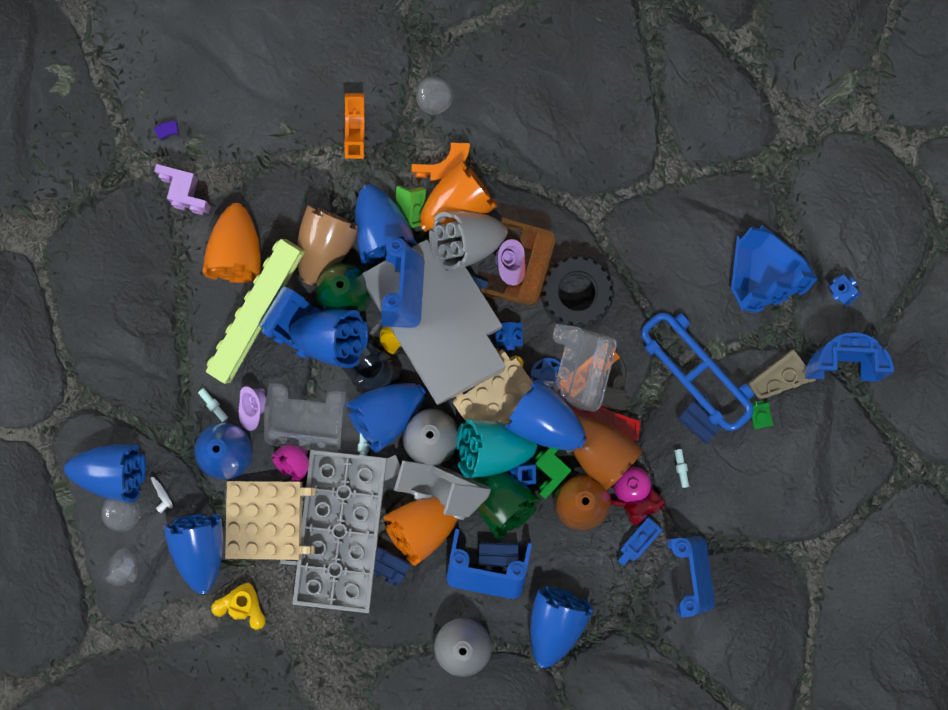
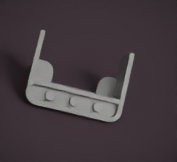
(455, 491)

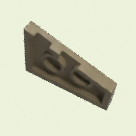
(780, 376)

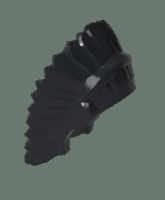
(374, 369)

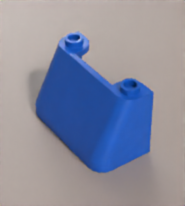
(405, 307)
(703, 598)

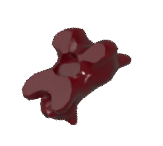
(638, 510)

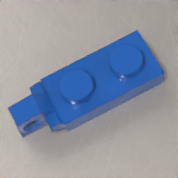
(639, 541)

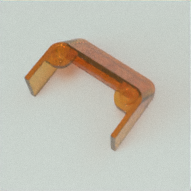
(542, 246)

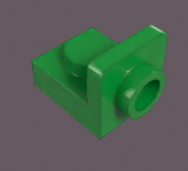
(761, 415)

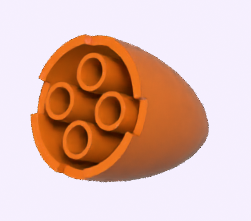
(456, 192)
(233, 247)
(419, 528)

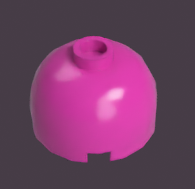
(291, 460)
(633, 485)

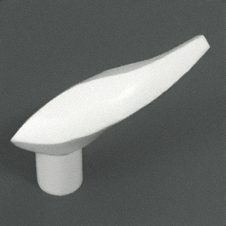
(162, 494)

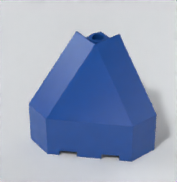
(767, 270)

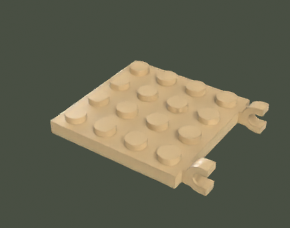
(497, 396)
(265, 520)

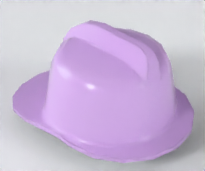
(511, 262)
(251, 407)

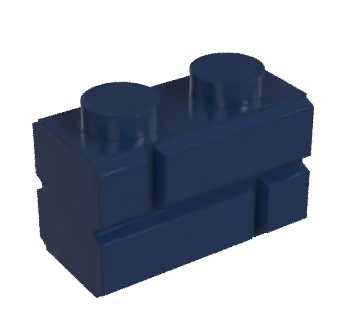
(697, 421)
(497, 555)
(390, 566)

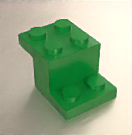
(552, 468)

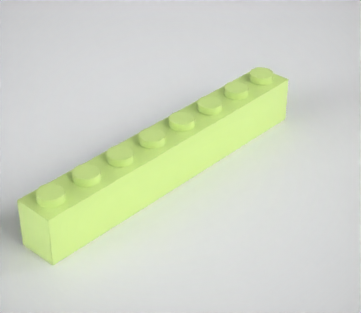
(246, 327)

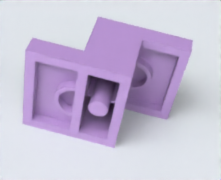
(182, 189)

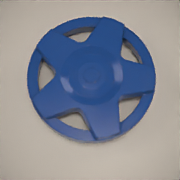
(547, 372)

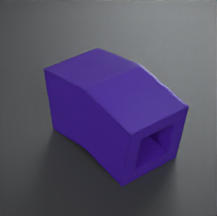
(167, 129)

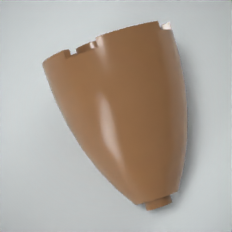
(325, 241)

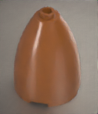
(605, 452)
(569, 506)

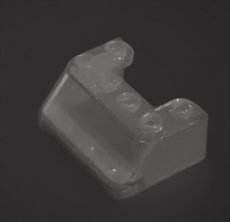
(583, 366)
(303, 422)

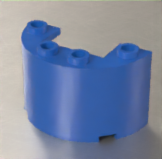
(283, 312)
(852, 347)

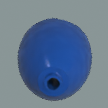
(376, 220)
(331, 336)
(385, 412)
(546, 420)
(234, 451)
(109, 471)
(196, 549)
(556, 624)

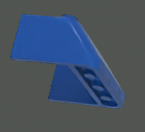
(483, 581)

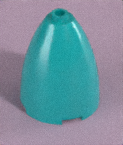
(490, 448)

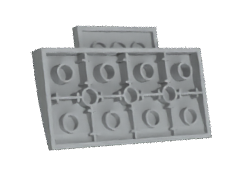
(452, 339)
(344, 530)

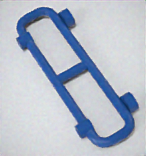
(679, 324)

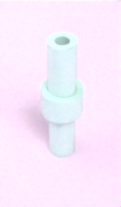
(213, 405)
(363, 447)
(681, 468)

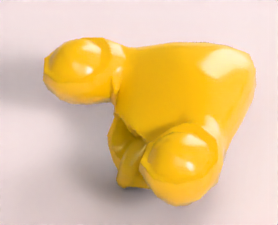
(240, 604)

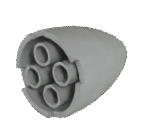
(467, 239)
(438, 448)
(464, 634)

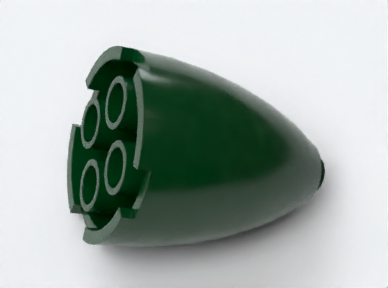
(349, 297)
(508, 504)

